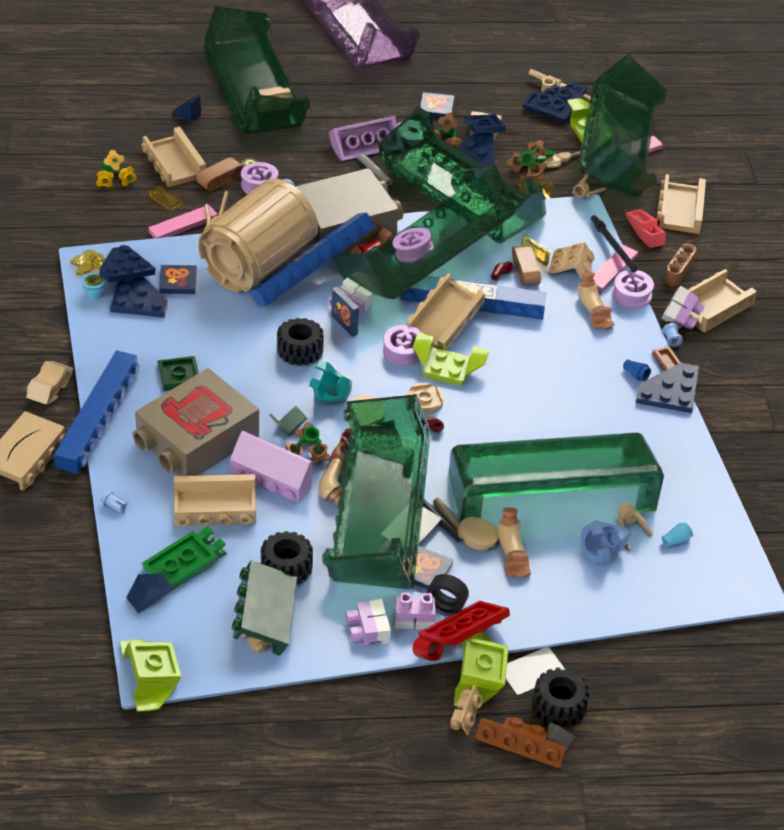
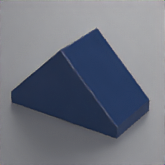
(189, 109)
(147, 590)

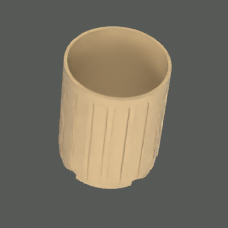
(258, 235)

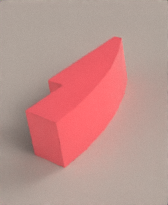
(646, 228)

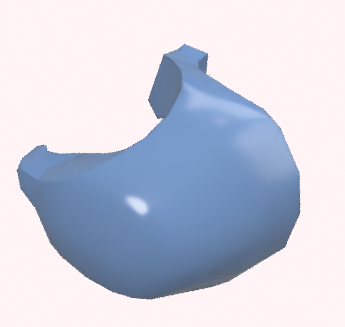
(603, 541)

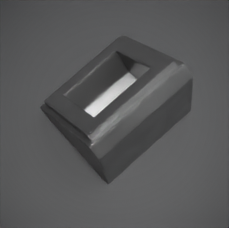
(559, 735)

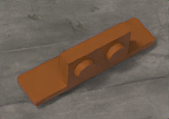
(521, 739)

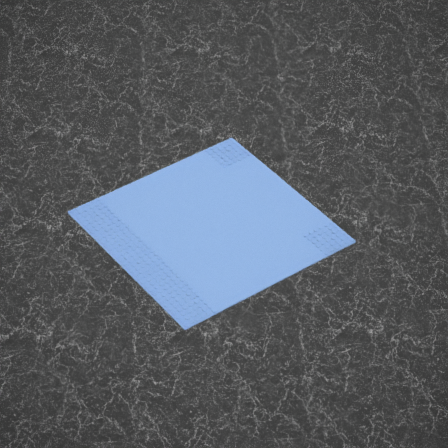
(537, 384)

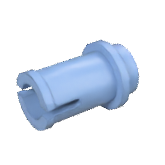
(108, 498)

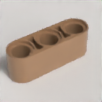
(220, 174)
(526, 265)
(680, 265)

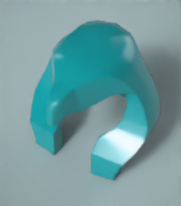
(332, 386)

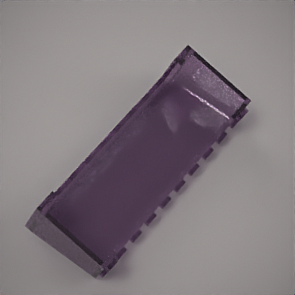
(364, 31)

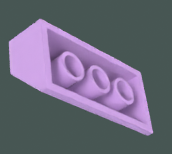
(360, 137)
(273, 467)

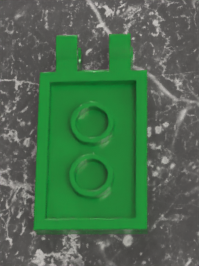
(186, 557)

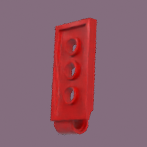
(457, 628)

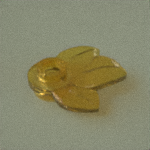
(87, 261)

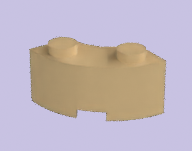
(49, 382)

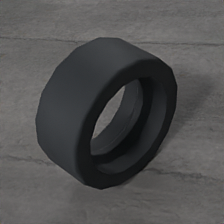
(453, 585)

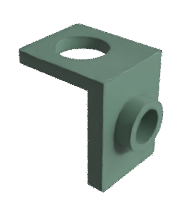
(291, 420)

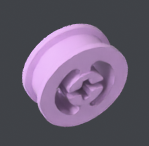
(256, 174)
(412, 244)
(633, 289)
(402, 352)

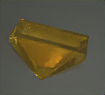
(547, 186)
(165, 198)
(541, 253)

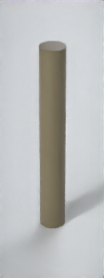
(447, 513)

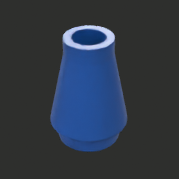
(638, 370)

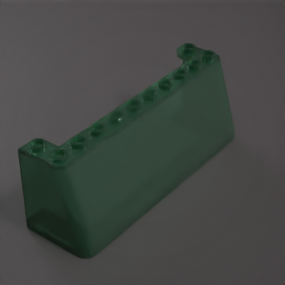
(248, 63)
(621, 127)
(430, 163)
(454, 225)
(553, 466)
(381, 493)

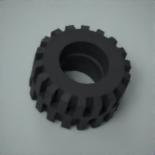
(300, 341)
(288, 546)
(565, 684)

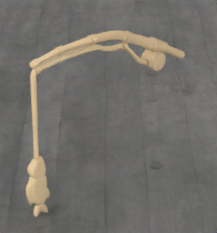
(563, 157)

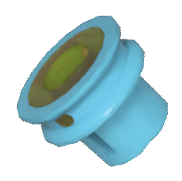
(93, 285)

